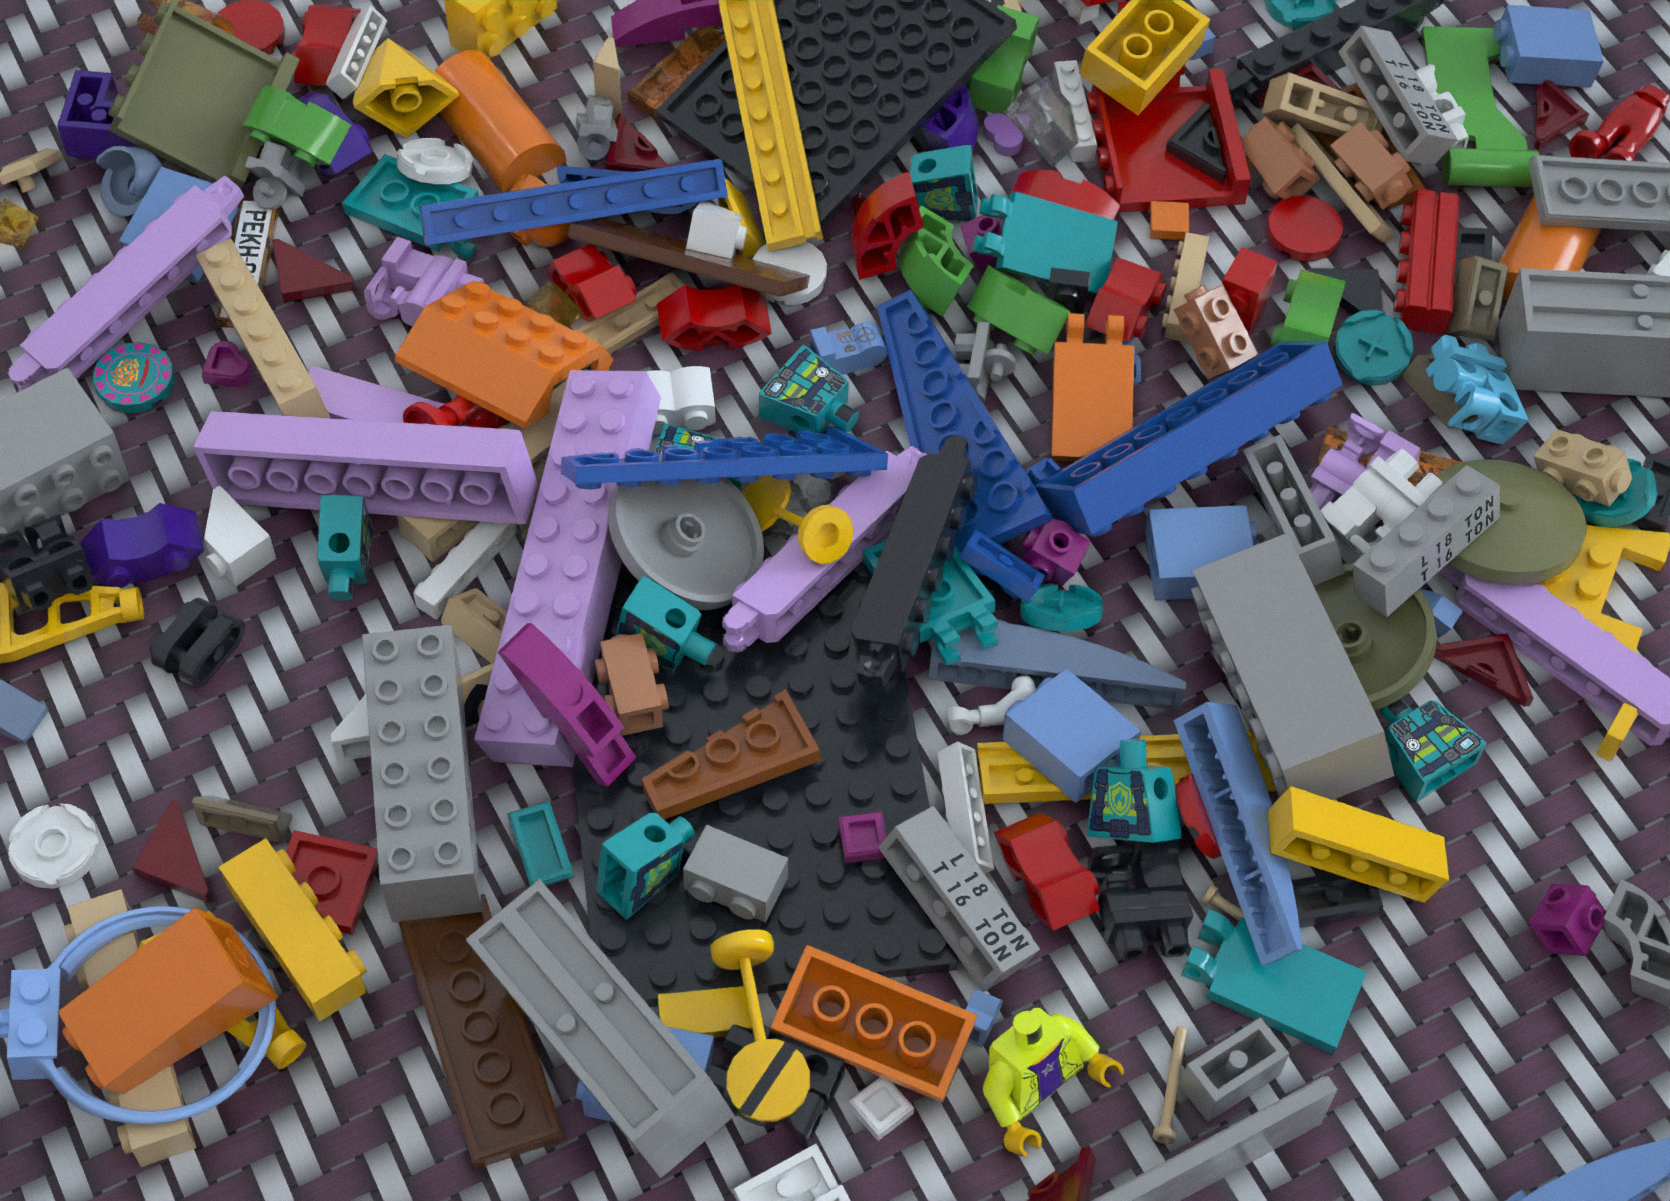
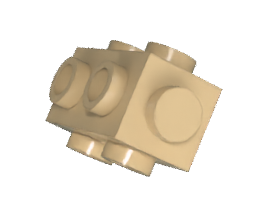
(1584, 466)

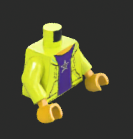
(1034, 1063)

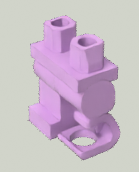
(416, 282)
(1341, 467)

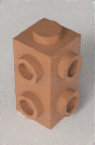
(1278, 159)
(1372, 166)
(1214, 330)
(629, 673)

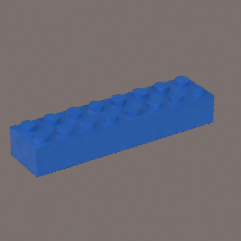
(1190, 436)

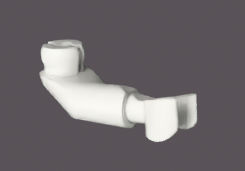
(962, 720)

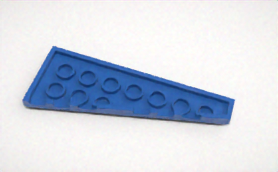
(942, 403)
(731, 457)

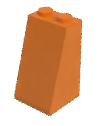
(165, 1001)

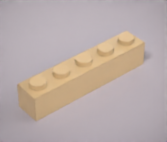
(1188, 278)

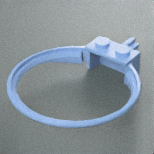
(34, 1022)

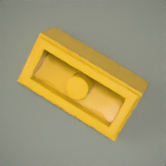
(738, 203)

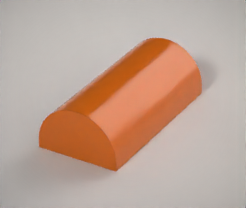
(496, 121)
(1545, 247)
(874, 1023)

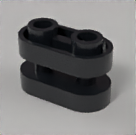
(197, 642)

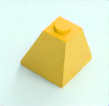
(401, 90)

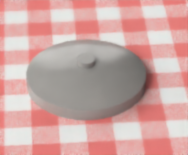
(687, 538)

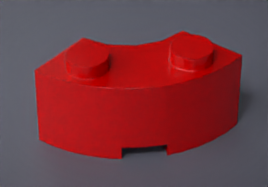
(323, 37)
(1083, 196)
(883, 224)
(592, 282)
(1130, 294)
(713, 317)
(1054, 879)

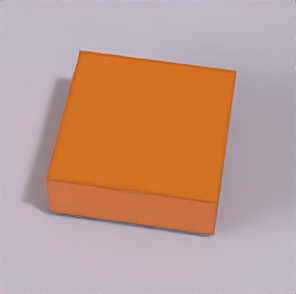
(1169, 220)

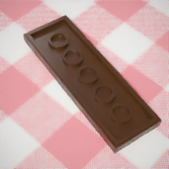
(673, 253)
(480, 1042)

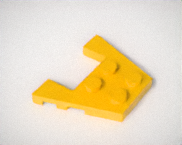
(1590, 576)

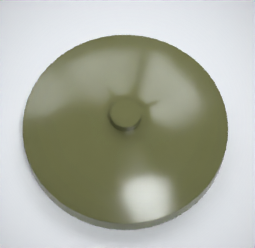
(1536, 530)
(1384, 651)

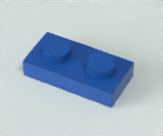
(1002, 566)

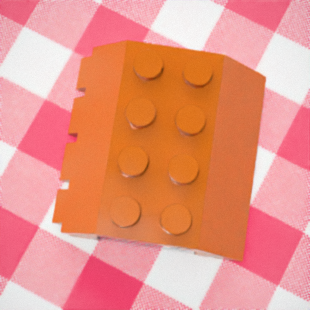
(497, 352)

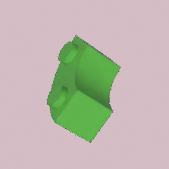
(1000, 76)
(301, 128)
(933, 263)
(1311, 309)
(1018, 311)

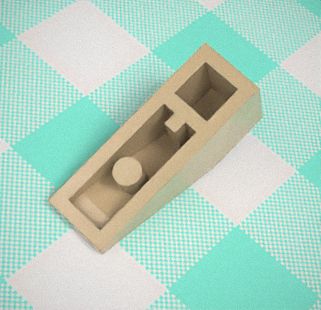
(1316, 106)

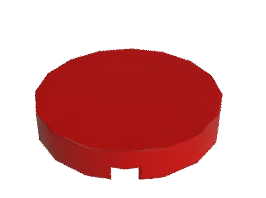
(256, 23)
(1304, 228)
(1195, 816)

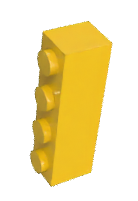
(1357, 844)
(294, 929)

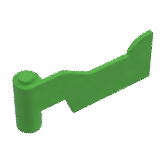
(1463, 70)

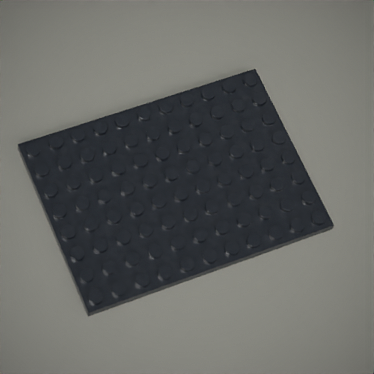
(865, 767)

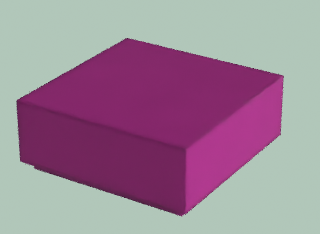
(862, 836)

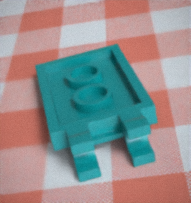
(392, 202)
(1045, 236)
(957, 606)
(1298, 995)

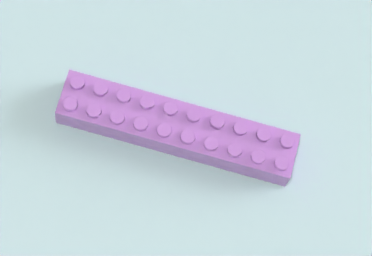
(567, 560)

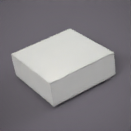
(881, 1107)

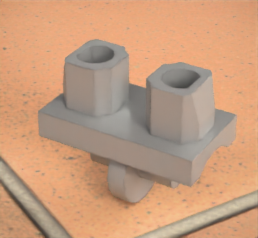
(596, 128)
(275, 172)
(985, 358)

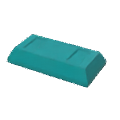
(540, 844)

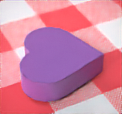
(1004, 134)

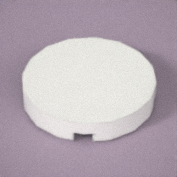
(433, 162)
(800, 258)
(53, 845)

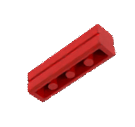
(1428, 262)

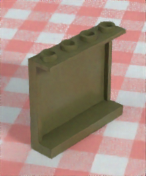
(196, 94)

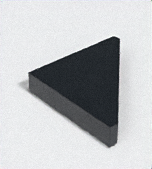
(1199, 144)
(1361, 288)

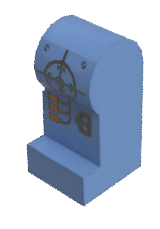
(849, 348)

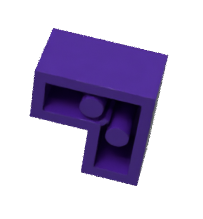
(85, 116)

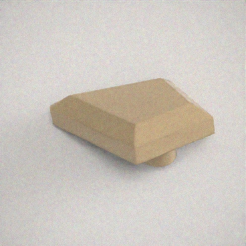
(24, 167)

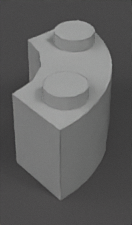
(1644, 934)

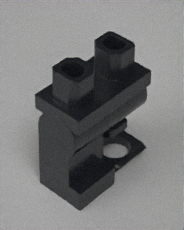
(45, 573)
(1150, 911)
(825, 1078)

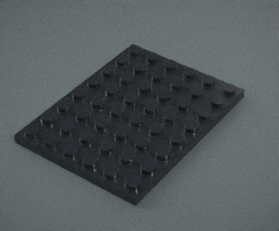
(859, 83)

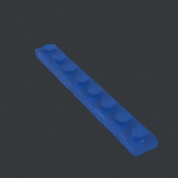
(572, 201)

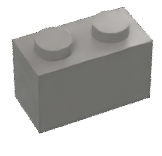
(735, 874)
(1234, 1069)

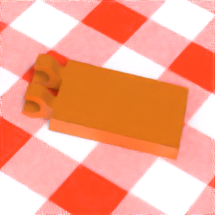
(1090, 390)

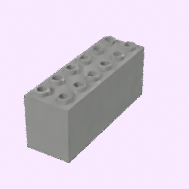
(1588, 333)
(53, 453)
(1290, 672)
(421, 774)
(601, 1028)

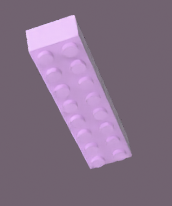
(390, 464)

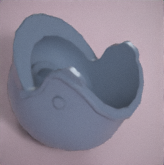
(127, 177)

